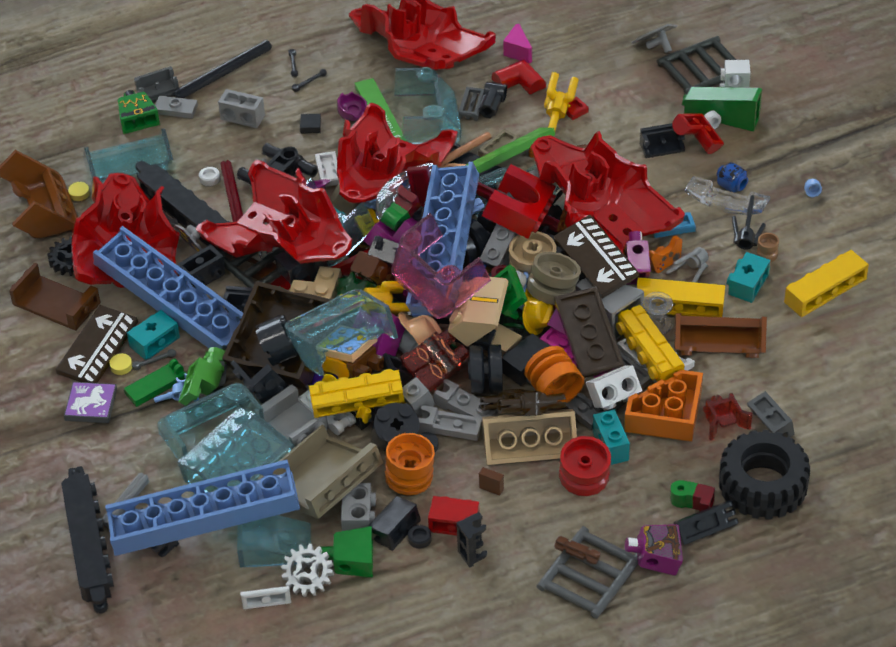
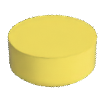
(79, 191)
(121, 364)

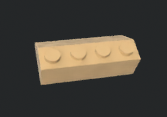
(527, 438)

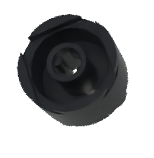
(275, 340)
(390, 418)

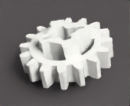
(300, 576)

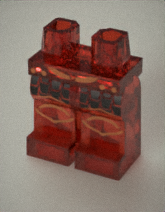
(434, 359)

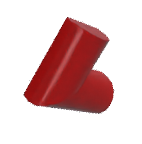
(522, 74)
(701, 129)

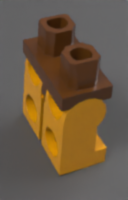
(364, 364)

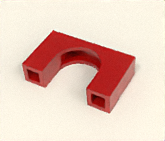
(521, 216)

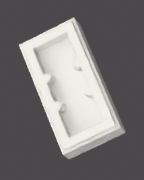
(327, 167)

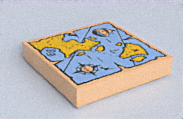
(351, 349)

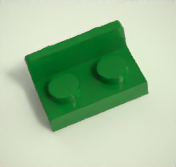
(514, 294)

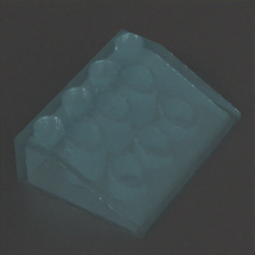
(234, 446)

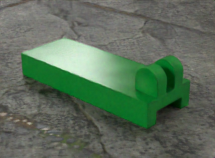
(155, 383)

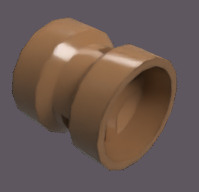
(768, 246)

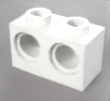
(735, 74)
(613, 383)

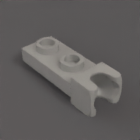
(460, 401)
(449, 423)

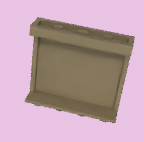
(327, 470)

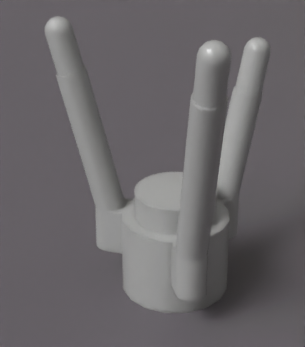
(695, 259)

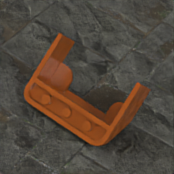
(47, 195)
(720, 335)

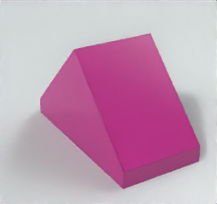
(517, 45)

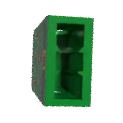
(137, 112)

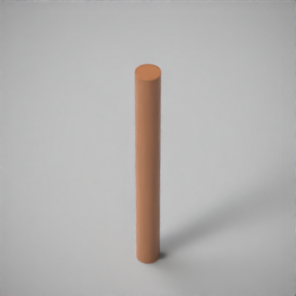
(467, 147)

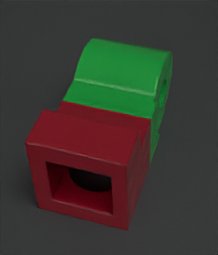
(401, 209)
(692, 495)

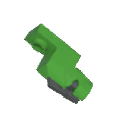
(204, 375)

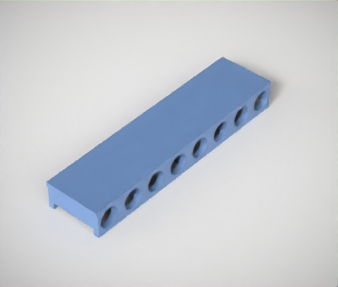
(451, 203)
(166, 291)
(202, 511)

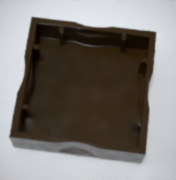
(263, 304)

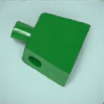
(352, 552)

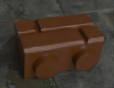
(371, 268)

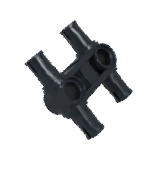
(284, 160)

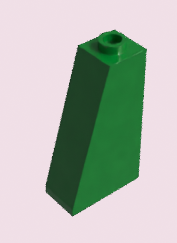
(735, 105)

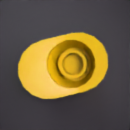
(536, 314)

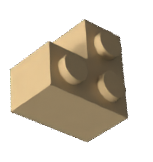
(322, 286)

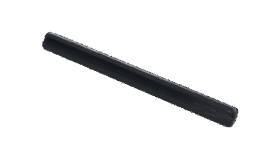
(222, 69)

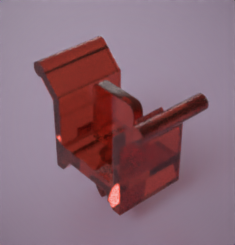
(725, 412)

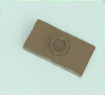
(498, 141)

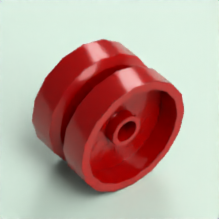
(584, 466)

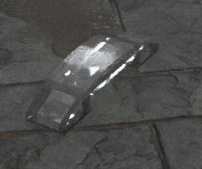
(390, 191)
(726, 201)

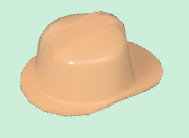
(419, 327)

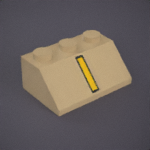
(479, 313)

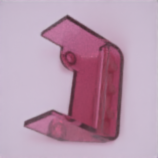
(436, 291)

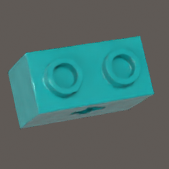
(748, 277)
(153, 335)
(610, 431)

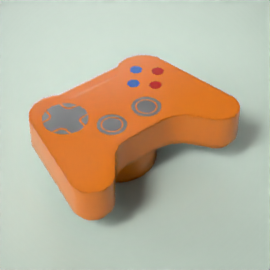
(666, 256)

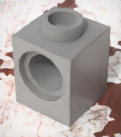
(417, 395)

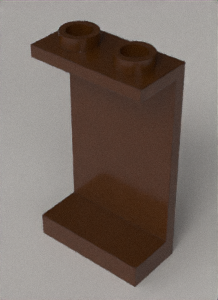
(53, 299)

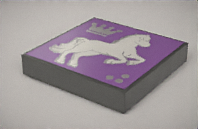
(90, 402)

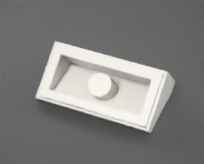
(266, 597)

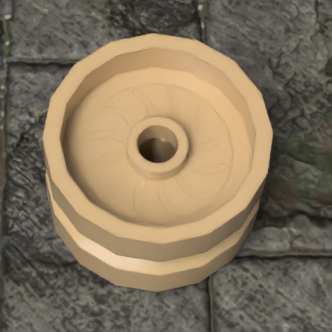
(524, 250)

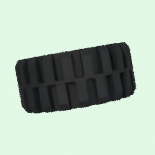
(770, 452)

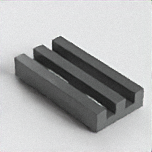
(469, 113)

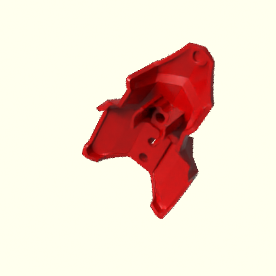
(422, 33)
(373, 156)
(605, 187)
(115, 205)
(295, 215)

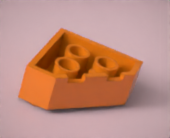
(666, 407)

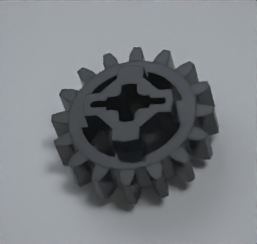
(61, 257)

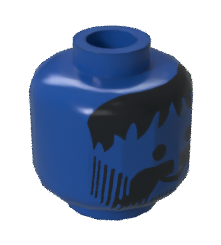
(732, 177)

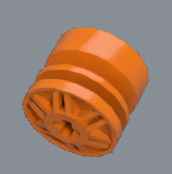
(554, 373)
(409, 464)

